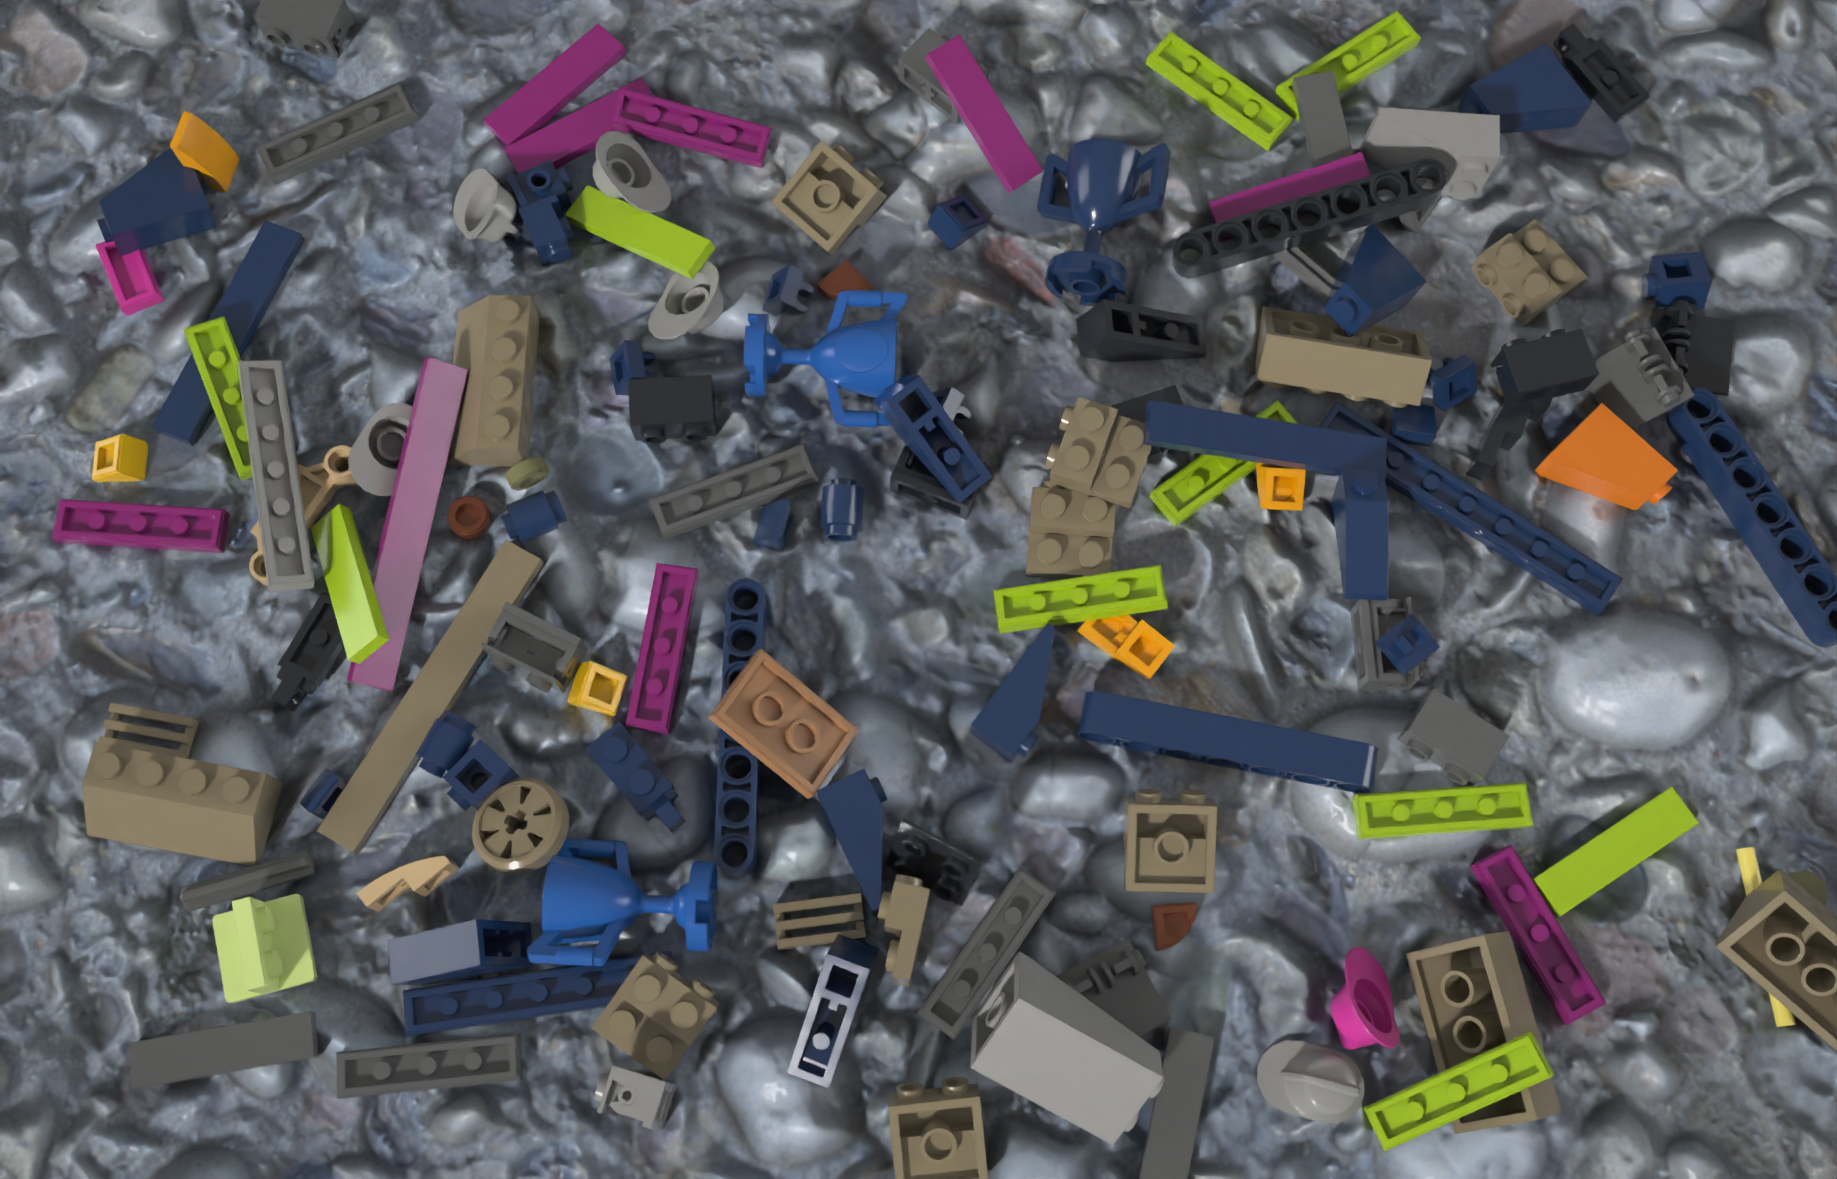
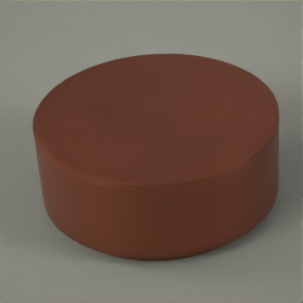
(469, 517)

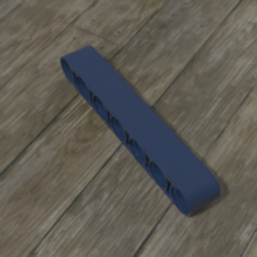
(1759, 495)
(1228, 742)
(747, 789)

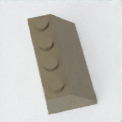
(499, 350)
(1322, 357)
(178, 804)
(1789, 949)
(1472, 1004)

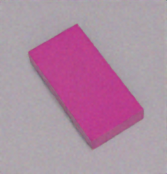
(130, 278)

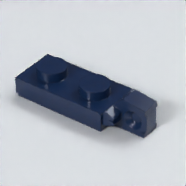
(636, 775)

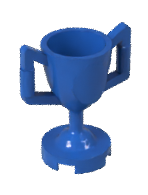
(849, 357)
(597, 902)

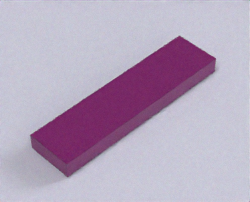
(555, 86)
(983, 113)
(690, 127)
(570, 135)
(1289, 188)
(141, 526)
(662, 648)
(1538, 935)

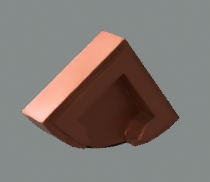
(842, 279)
(1172, 923)

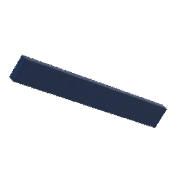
(1485, 518)

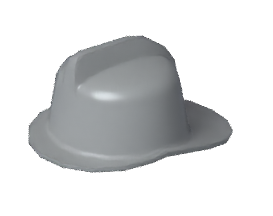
(628, 174)
(484, 208)
(688, 304)
(379, 448)
(1310, 1081)

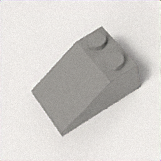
(1460, 141)

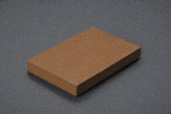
(783, 723)

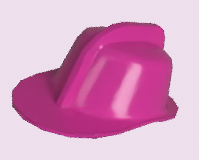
(1364, 1004)

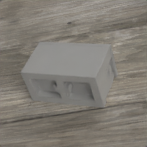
(635, 1096)

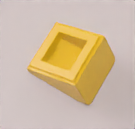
(120, 459)
(597, 688)

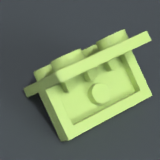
(263, 947)

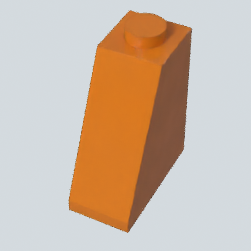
(1609, 462)

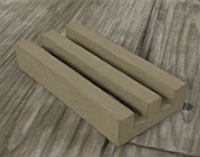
(115, 725)
(816, 904)

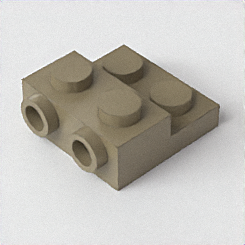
(829, 196)
(1527, 272)
(1099, 453)
(1068, 533)
(1169, 842)
(904, 919)
(657, 1013)
(937, 1131)

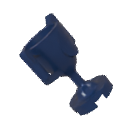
(1102, 194)

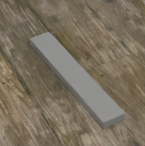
(275, 476)

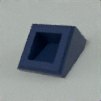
(956, 221)
(1414, 424)
(774, 525)
(323, 793)

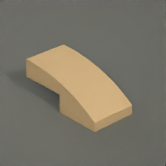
(420, 875)

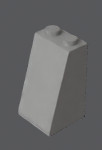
(1063, 1052)

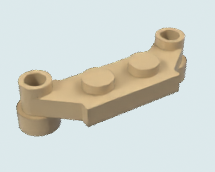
(317, 489)

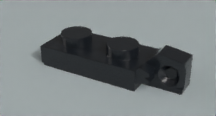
(1600, 73)
(309, 655)

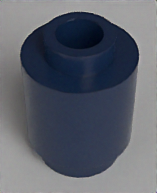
(842, 510)
(533, 516)
(445, 744)

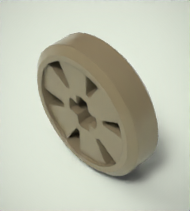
(527, 849)

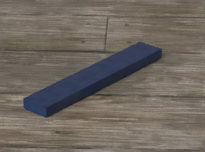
(243, 308)
(1260, 439)
(514, 996)

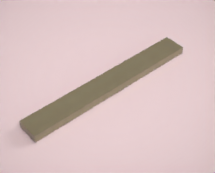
(428, 698)

